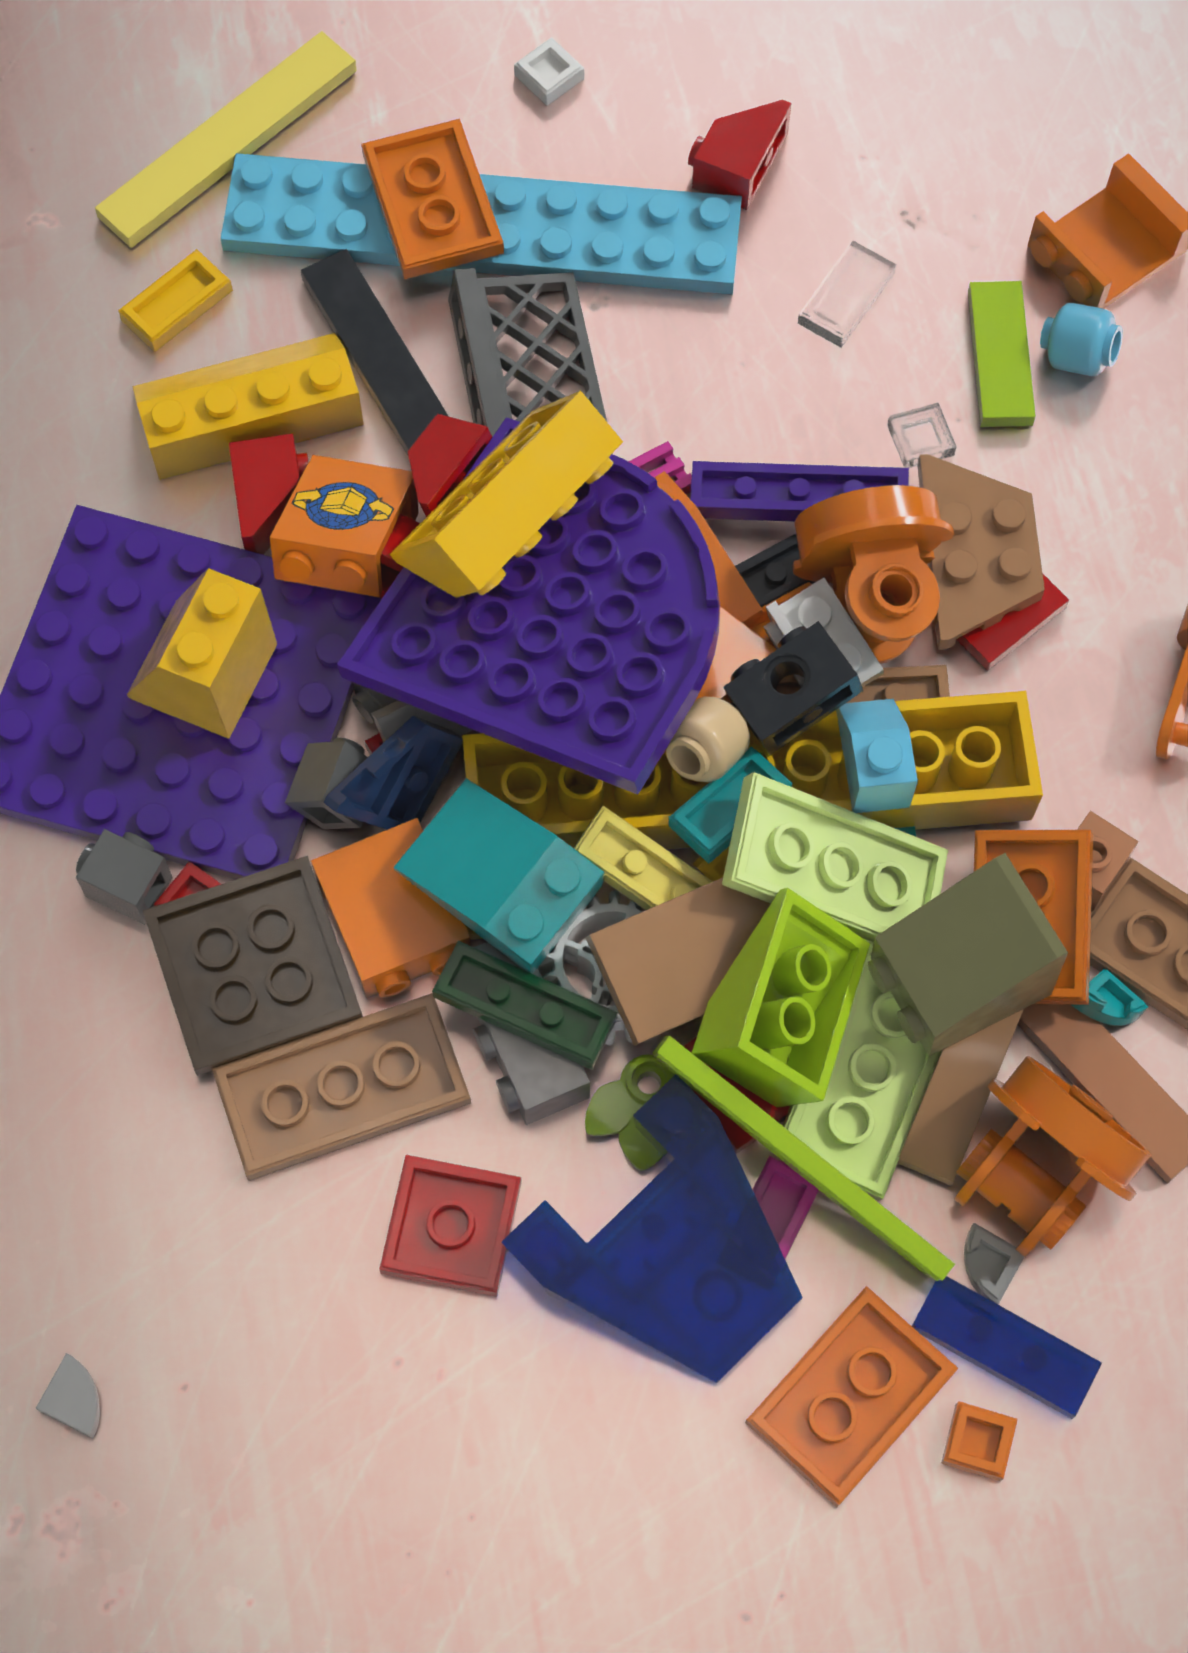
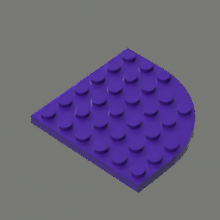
(579, 647)

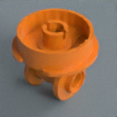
(877, 557)
(1032, 1194)

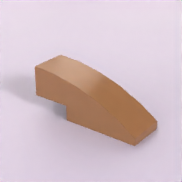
(956, 1101)

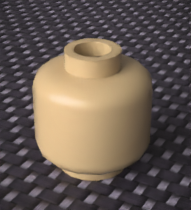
(708, 740)

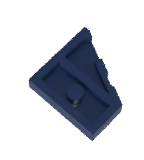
(398, 776)

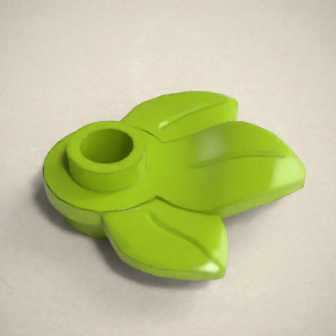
(616, 1103)

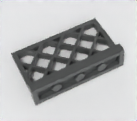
(483, 361)

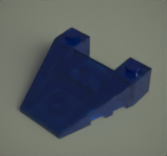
(684, 1260)

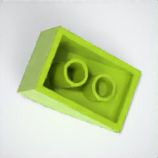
(784, 1003)

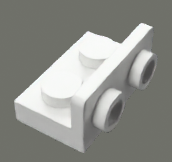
(822, 605)

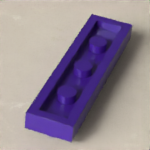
(778, 490)

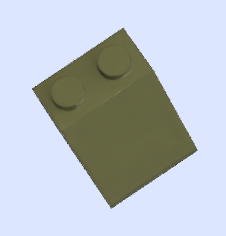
(968, 957)

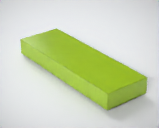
(1001, 354)

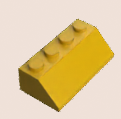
(271, 393)
(510, 497)

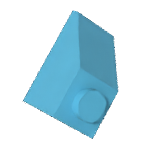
(877, 755)

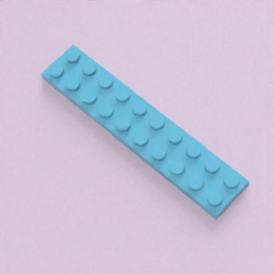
(545, 225)

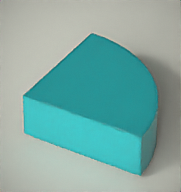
(1112, 1001)

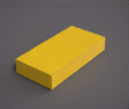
(175, 300)

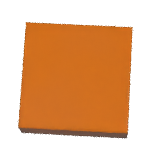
(979, 1441)

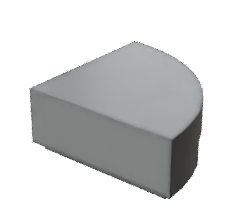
(990, 1262)
(72, 1397)

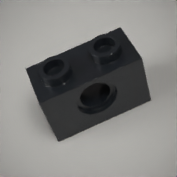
(783, 717)

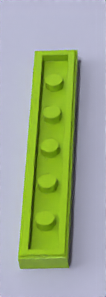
(802, 1159)

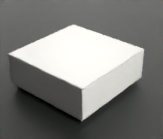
(549, 71)

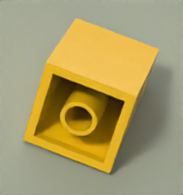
(208, 654)

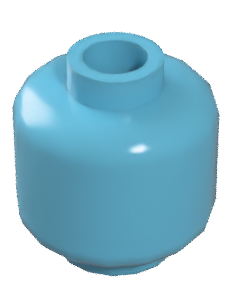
(1082, 339)

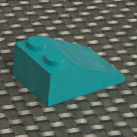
(501, 874)

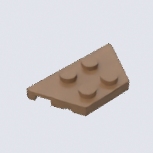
(994, 550)

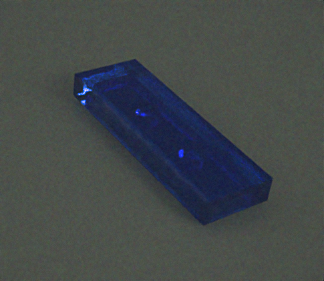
(1007, 1346)

